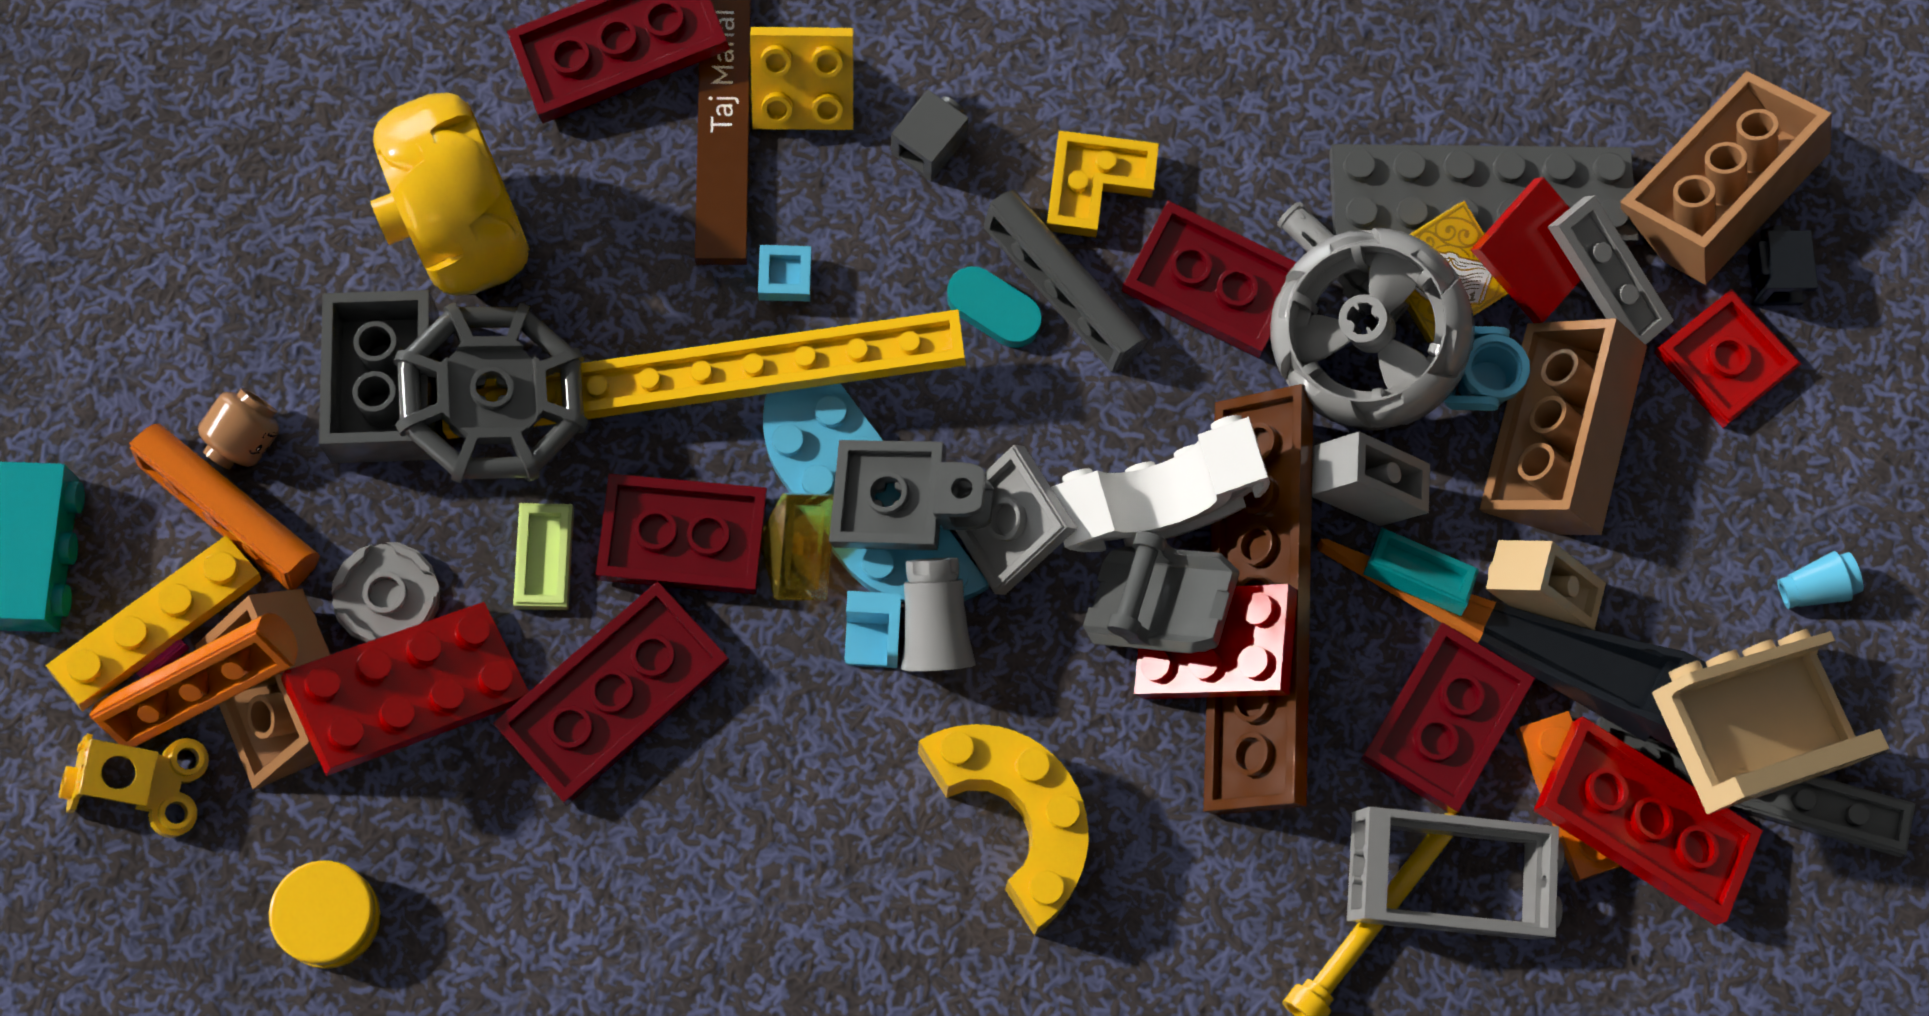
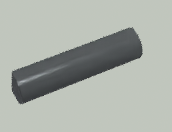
(1063, 281)

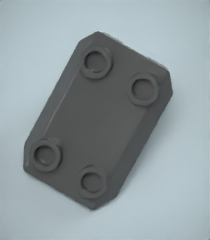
(1161, 597)

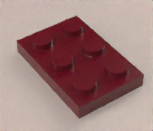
(1209, 278)
(682, 534)
(1448, 719)

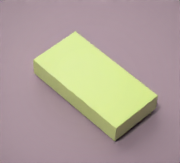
(543, 556)

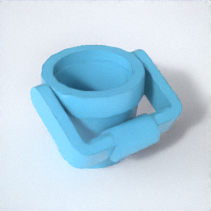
(1493, 372)

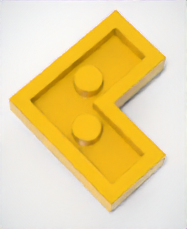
(1092, 165)

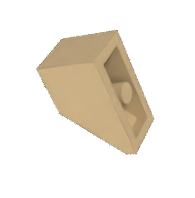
(1545, 582)

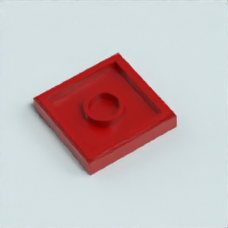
(1525, 253)
(1727, 358)

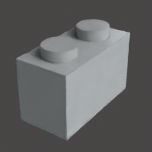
(1370, 479)

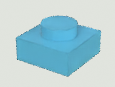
(784, 273)

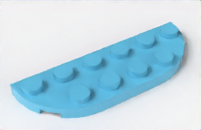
(803, 444)

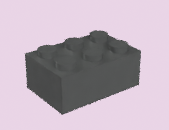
(360, 377)

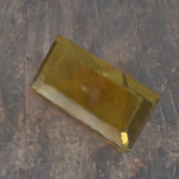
(799, 546)

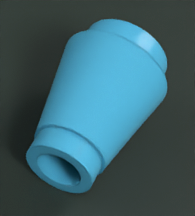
(1824, 581)

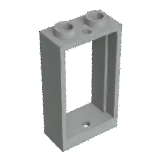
(1370, 865)

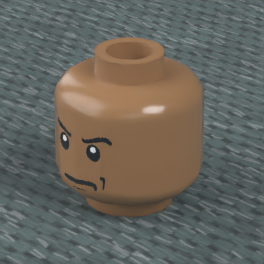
(238, 429)

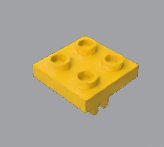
(802, 78)

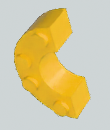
(1038, 788)

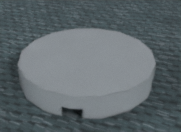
(391, 605)

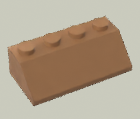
(1728, 175)
(1566, 427)

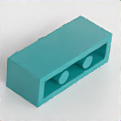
(37, 543)

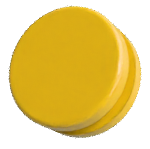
(324, 914)

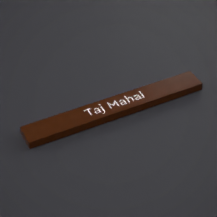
(724, 143)

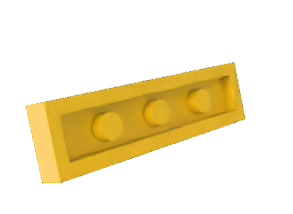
(153, 623)

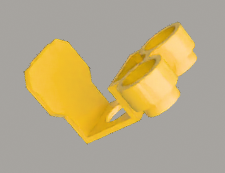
(155, 780)

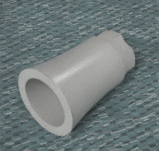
(935, 617)

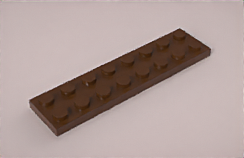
(1261, 742)

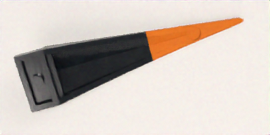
(1588, 666)

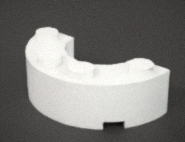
(1167, 498)

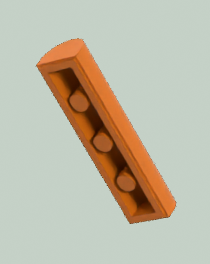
(223, 506)
(198, 681)

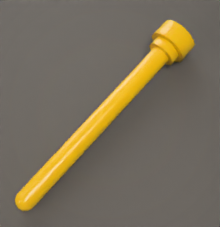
(1315, 995)

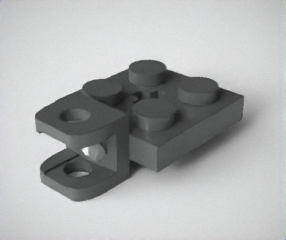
(930, 495)

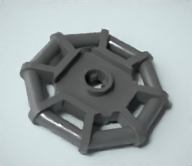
(470, 413)

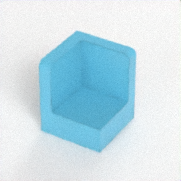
(872, 629)

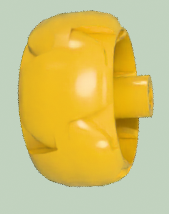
(447, 195)

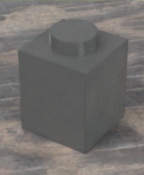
(930, 134)

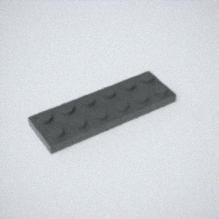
(1416, 183)

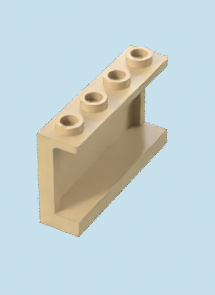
(1760, 721)

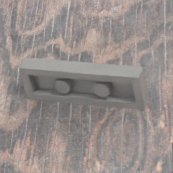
(1609, 269)

